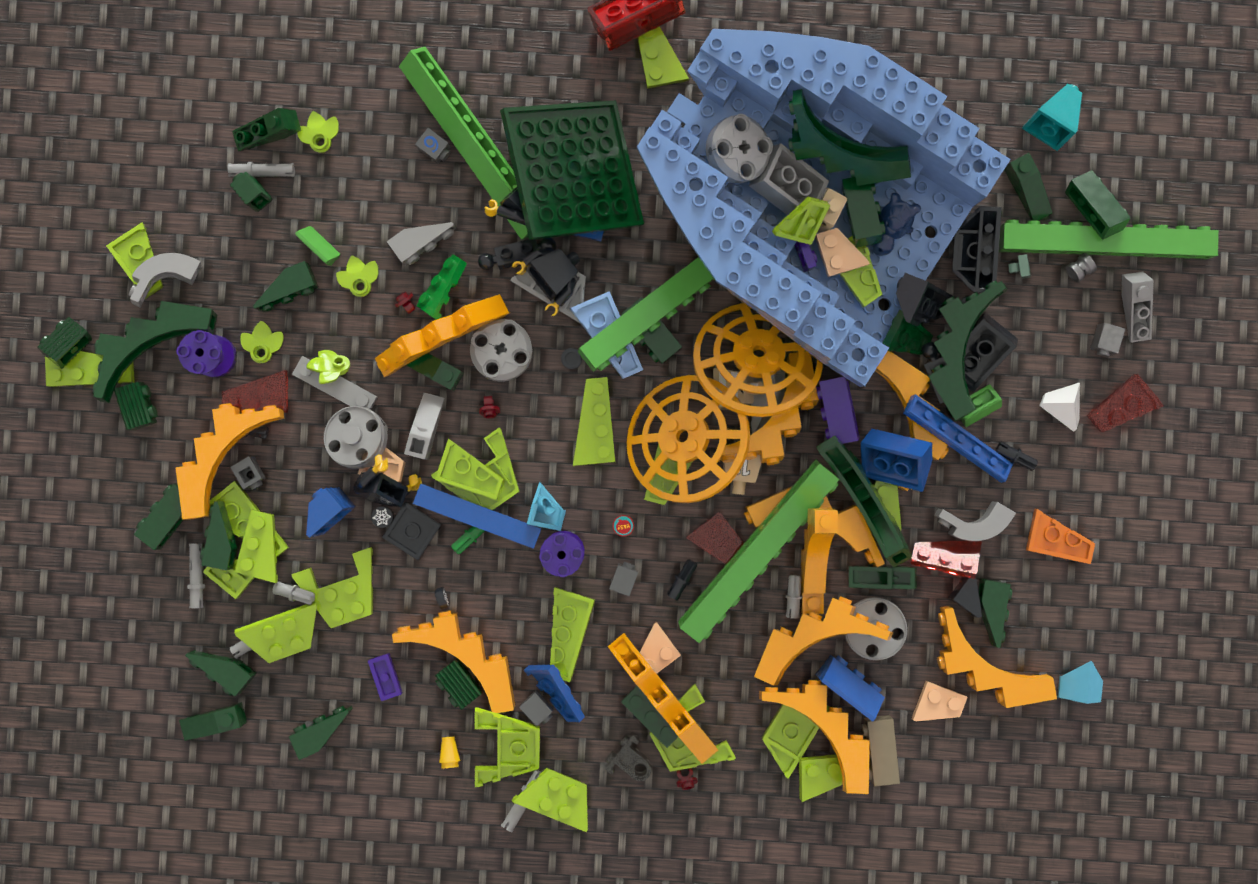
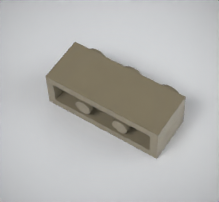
(882, 750)

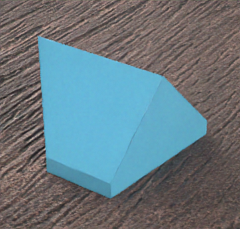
(545, 510)
(1081, 684)

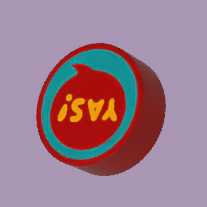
(623, 525)

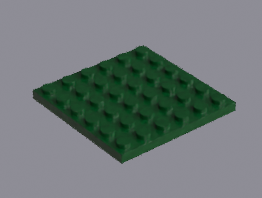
(571, 168)

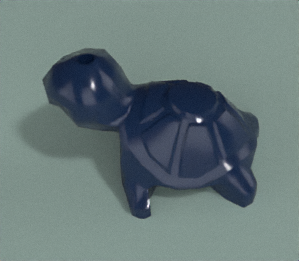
(898, 221)

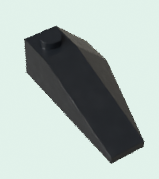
(920, 299)

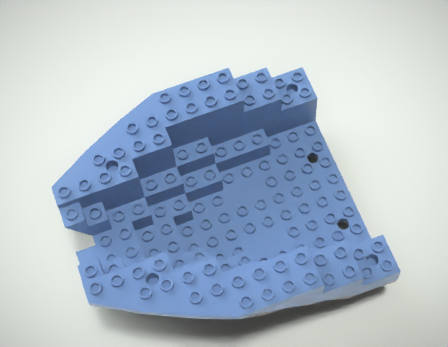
(856, 97)

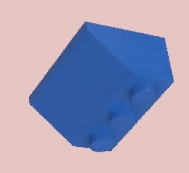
(896, 459)
(326, 510)
(851, 686)

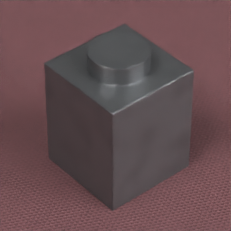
(1107, 339)

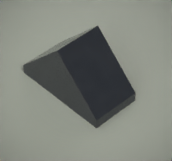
(967, 596)

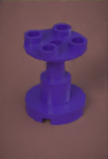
(206, 354)
(566, 542)

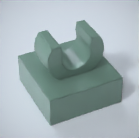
(1022, 267)

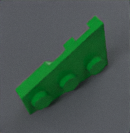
(437, 293)

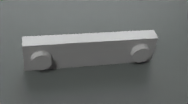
(340, 389)

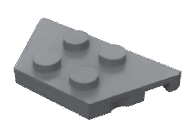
(527, 283)

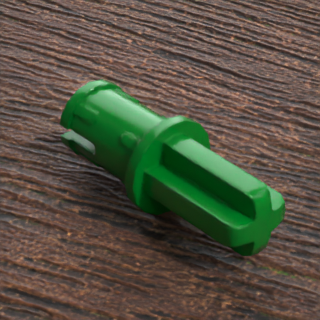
(467, 539)

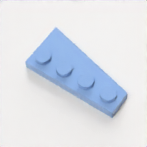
(596, 316)

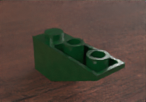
(267, 129)
(290, 283)
(220, 542)
(993, 603)
(228, 672)
(315, 736)

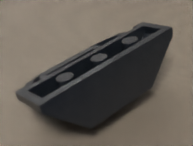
(978, 248)

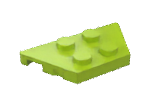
(280, 634)
(789, 737)
(557, 798)

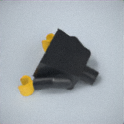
(509, 208)
(552, 273)
(381, 488)

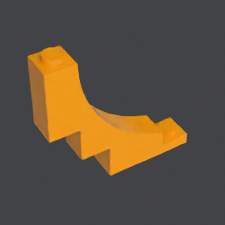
(851, 525)
(814, 558)
(662, 698)

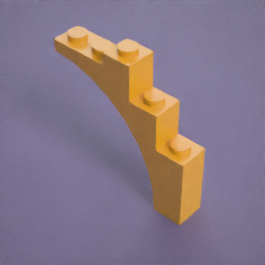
(439, 332)
(907, 382)
(768, 440)
(197, 479)
(839, 620)
(446, 635)
(961, 657)
(851, 752)

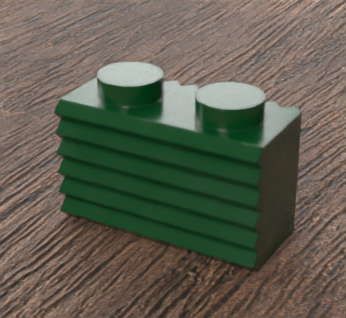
(250, 191)
(64, 342)
(136, 405)
(458, 684)

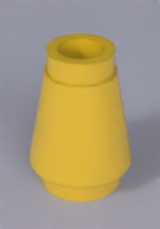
(449, 753)

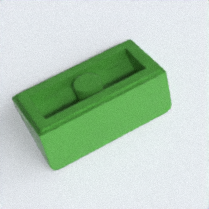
(318, 245)
(986, 401)

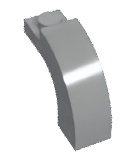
(159, 267)
(989, 525)

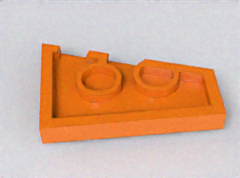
(1054, 539)

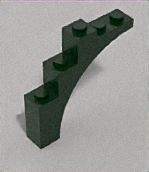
(865, 162)
(961, 317)
(142, 334)
(867, 499)

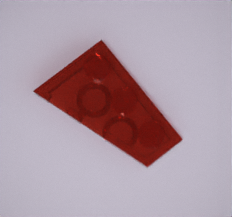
(260, 393)
(1125, 403)
(717, 538)
(948, 556)

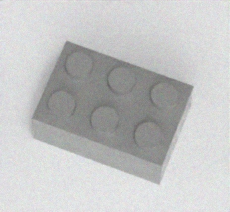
(788, 180)

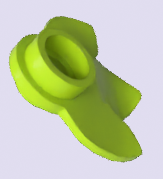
(318, 129)
(358, 273)
(262, 339)
(329, 366)

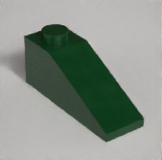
(1029, 187)
(437, 370)
(213, 722)

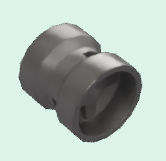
(1080, 268)

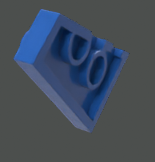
(561, 697)

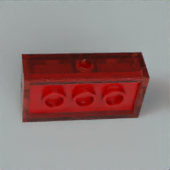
(628, 19)

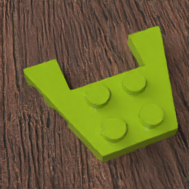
(500, 465)
(345, 599)
(516, 746)
(678, 755)

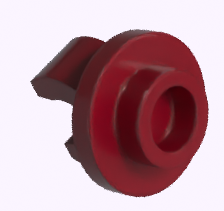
(403, 299)
(489, 410)
(686, 782)

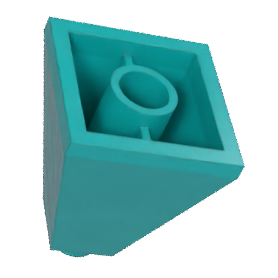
(1057, 118)

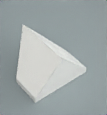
(1064, 405)

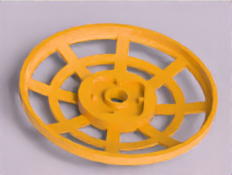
(752, 365)
(693, 447)

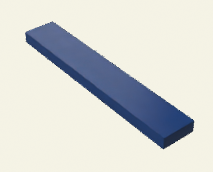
(958, 438)
(477, 516)

